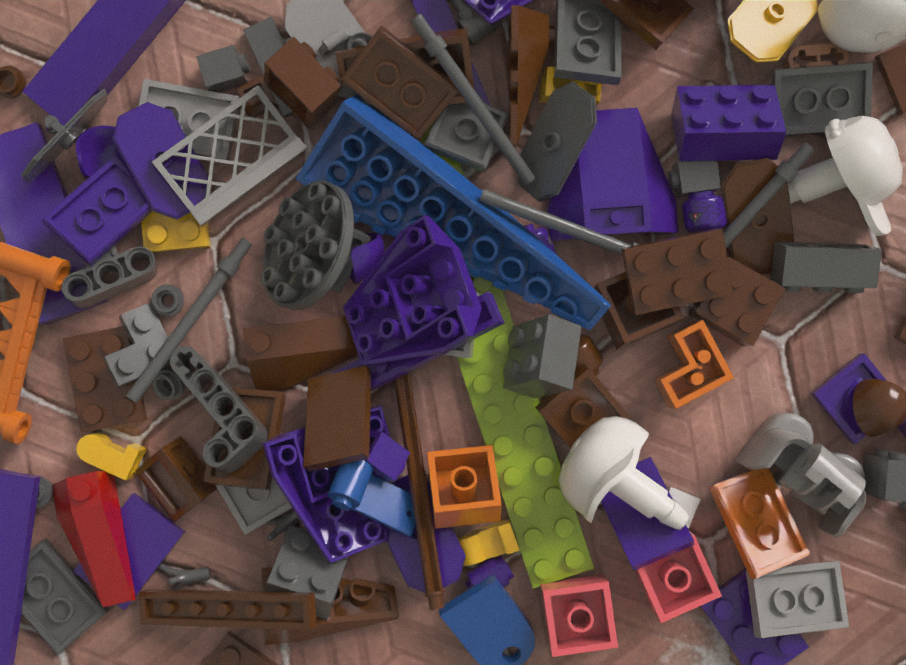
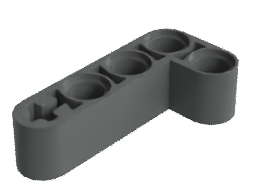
(215, 402)

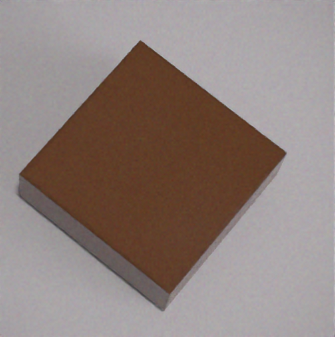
(255, 106)

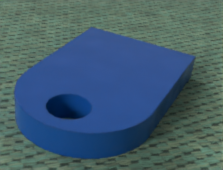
(488, 623)

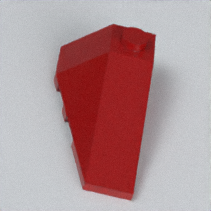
(94, 526)

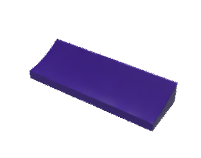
(98, 53)
(24, 206)
(17, 519)

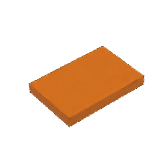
(759, 522)

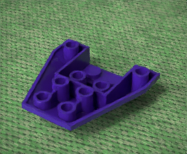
(617, 182)
(414, 298)
(334, 530)

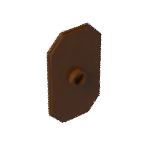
(772, 224)

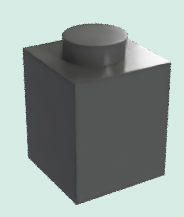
(223, 69)
(694, 177)

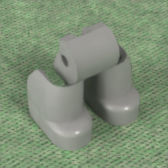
(812, 471)

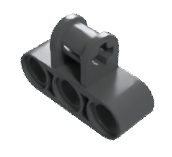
(111, 261)

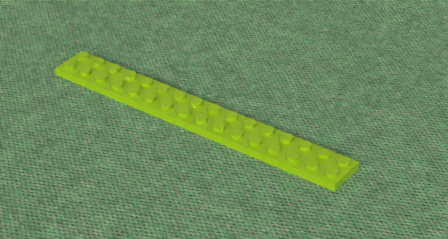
(523, 453)

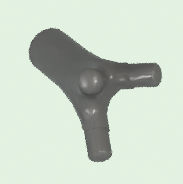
(282, 524)
(184, 577)

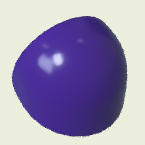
(95, 149)
(365, 257)

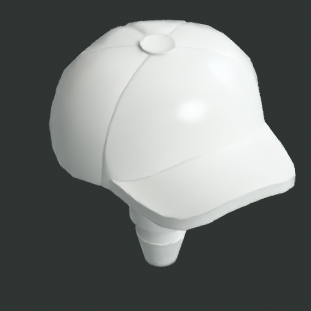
(863, 24)
(863, 161)
(605, 462)

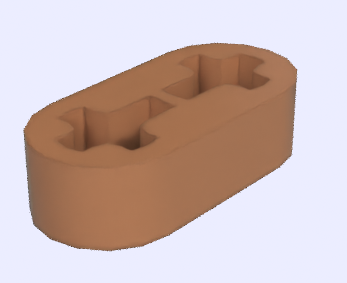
(815, 53)

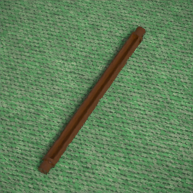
(419, 493)

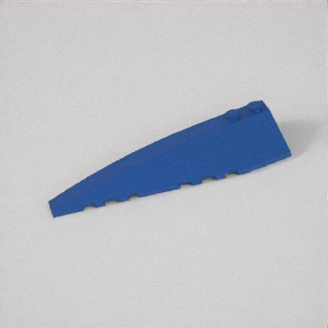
(399, 180)

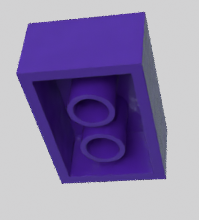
(727, 122)

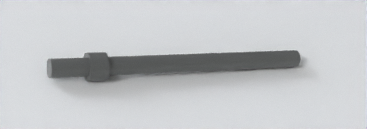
(436, 47)
(784, 173)
(553, 222)
(226, 268)

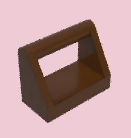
(185, 471)

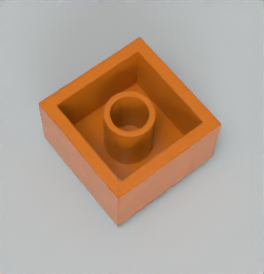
(464, 486)

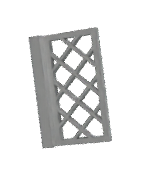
(245, 180)

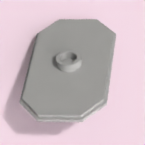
(325, 28)

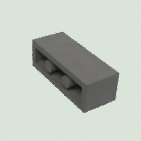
(825, 266)

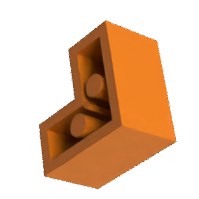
(700, 367)

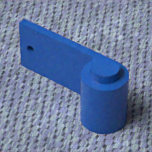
(361, 491)

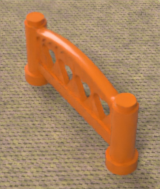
(30, 277)

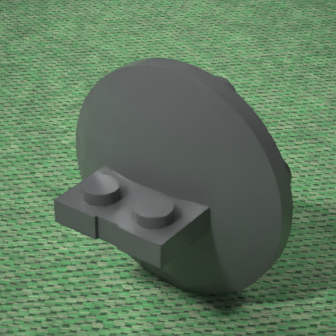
(310, 246)

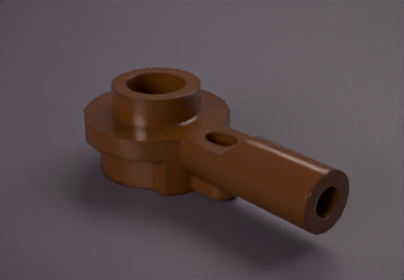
(11, 82)

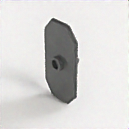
(64, 136)
(558, 139)

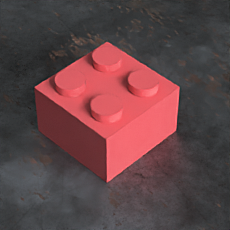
(678, 583)
(579, 615)

